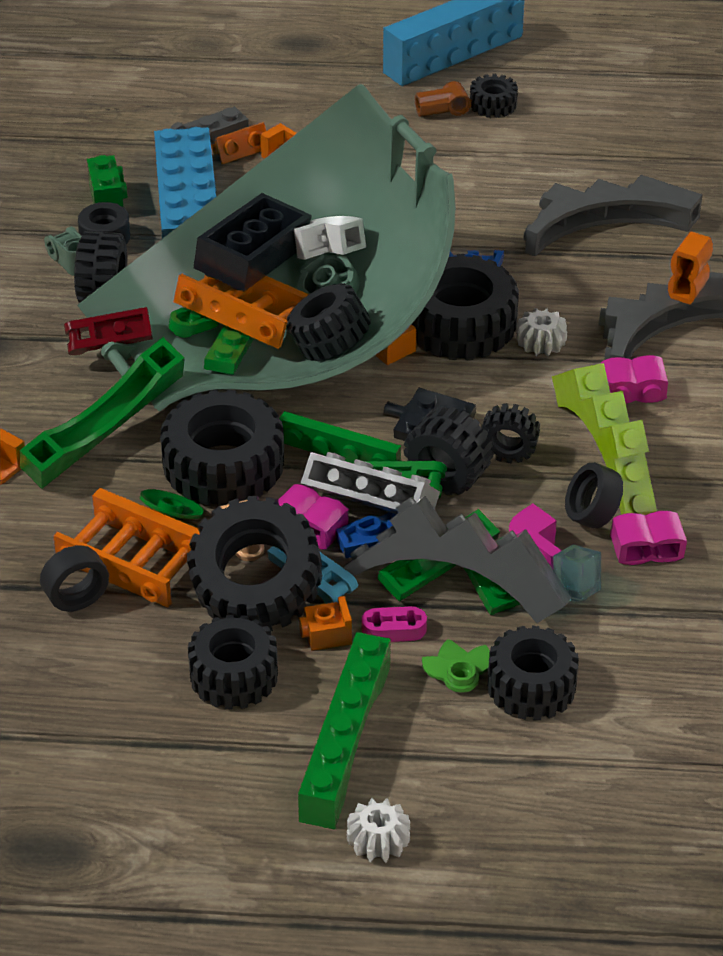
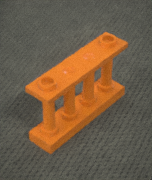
(242, 309)
(139, 522)

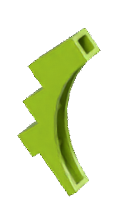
(619, 441)

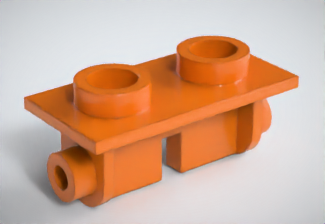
(239, 143)

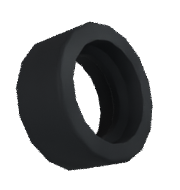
(607, 497)
(64, 564)

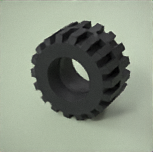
(97, 261)
(328, 322)
(455, 441)
(231, 682)
(538, 692)

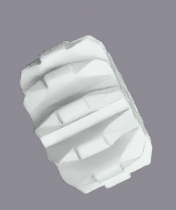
(541, 332)
(378, 830)

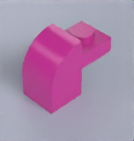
(540, 527)

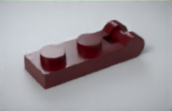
(118, 327)

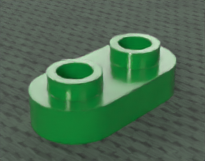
(186, 322)

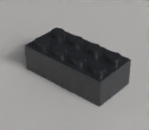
(250, 242)

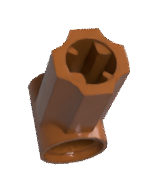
(450, 99)

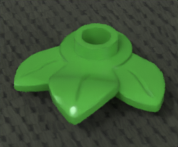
(456, 666)

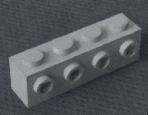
(364, 484)

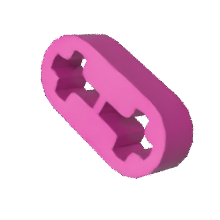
(395, 623)

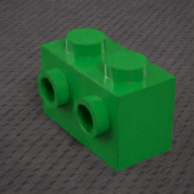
(106, 180)

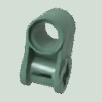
(63, 248)

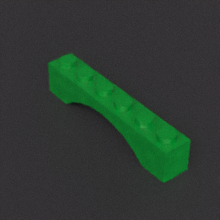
(64, 445)
(331, 763)

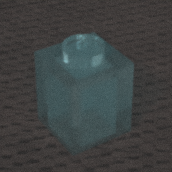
(578, 571)

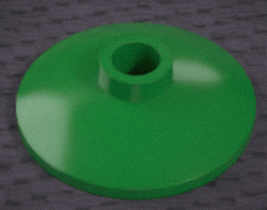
(171, 504)

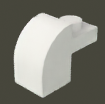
(331, 235)

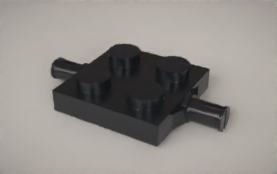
(419, 407)

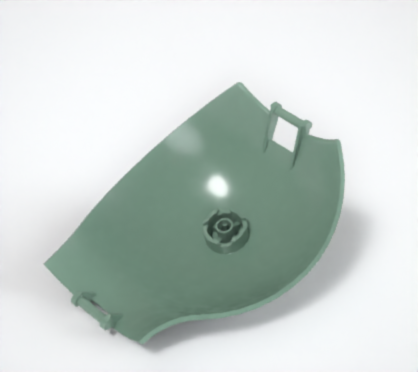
(332, 167)

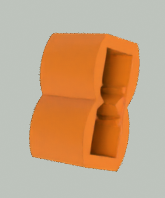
(690, 267)

